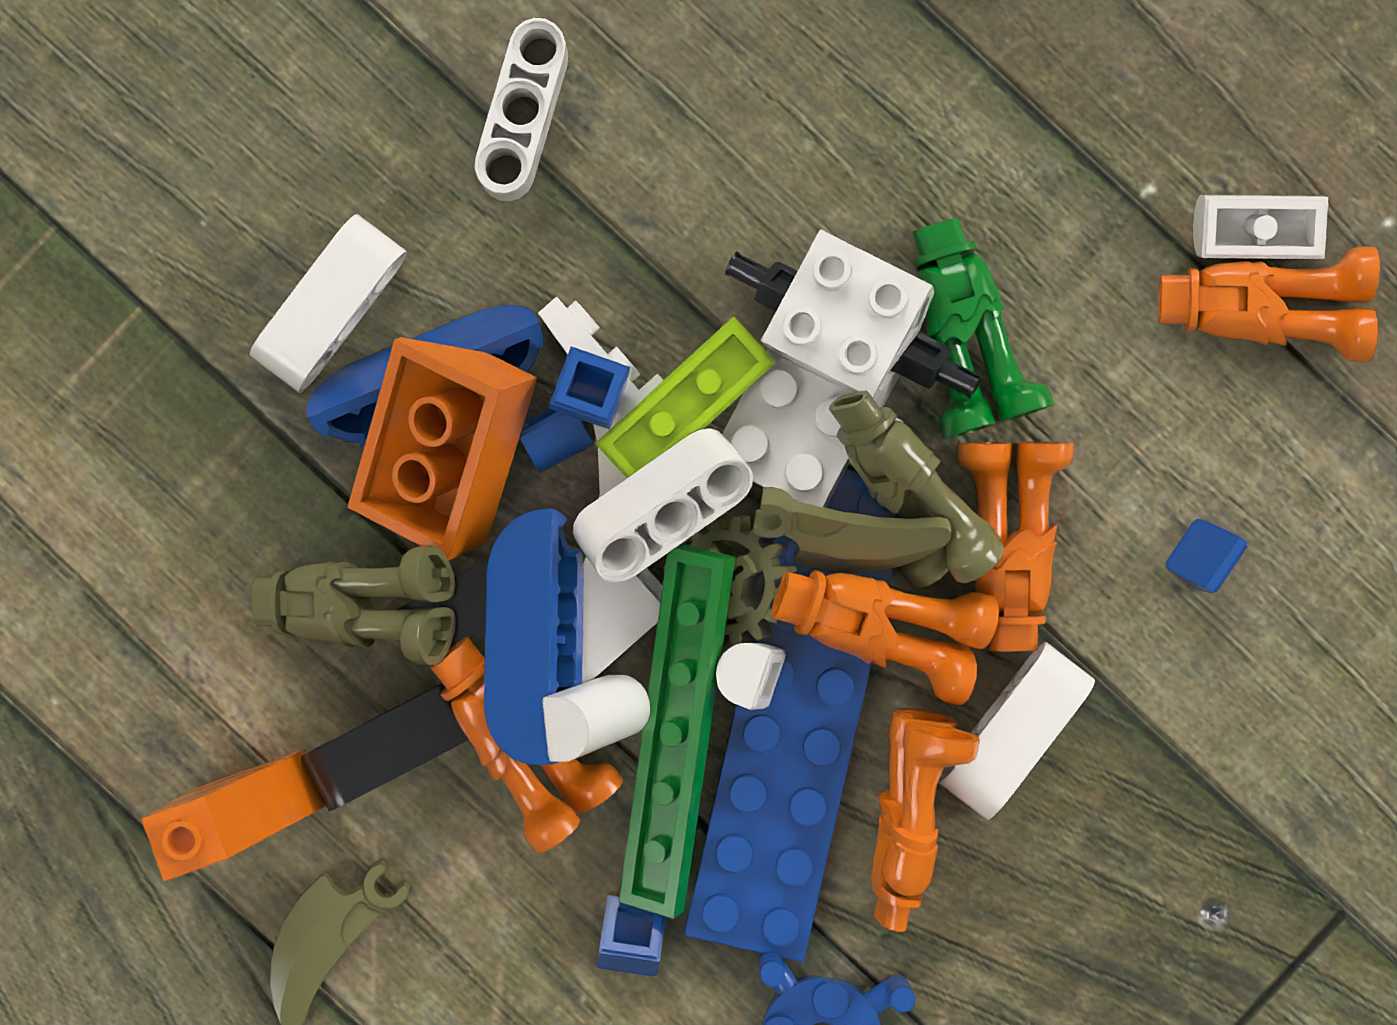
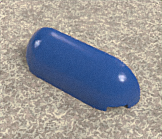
(348, 398)
(531, 630)

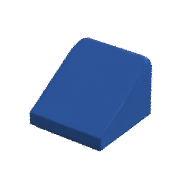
(1205, 555)
(630, 939)

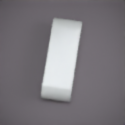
(515, 81)
(328, 303)
(662, 505)
(1019, 729)

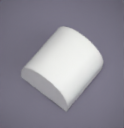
(749, 674)

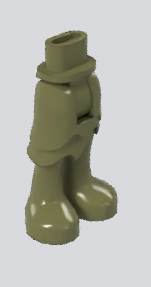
(905, 481)
(333, 606)

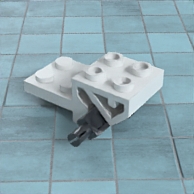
(836, 331)

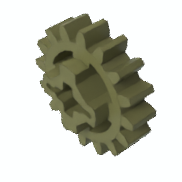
(760, 564)

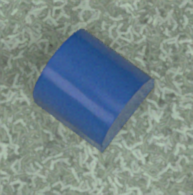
(590, 388)
(554, 438)

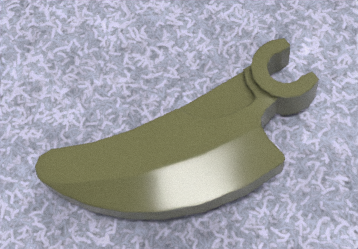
(847, 540)
(318, 934)

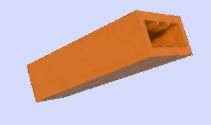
(230, 815)

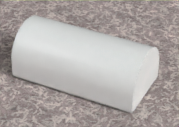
(1260, 226)
(593, 715)

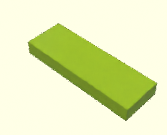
(687, 398)

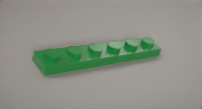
(677, 729)

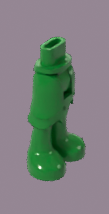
(964, 304)

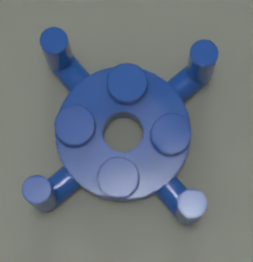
(827, 999)

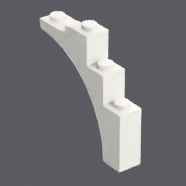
(612, 611)

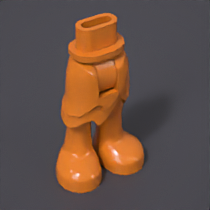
(1246, 303)
(1024, 571)
(853, 617)
(579, 785)
(907, 837)

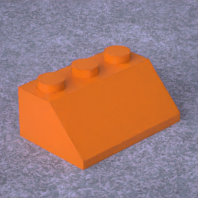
(441, 444)

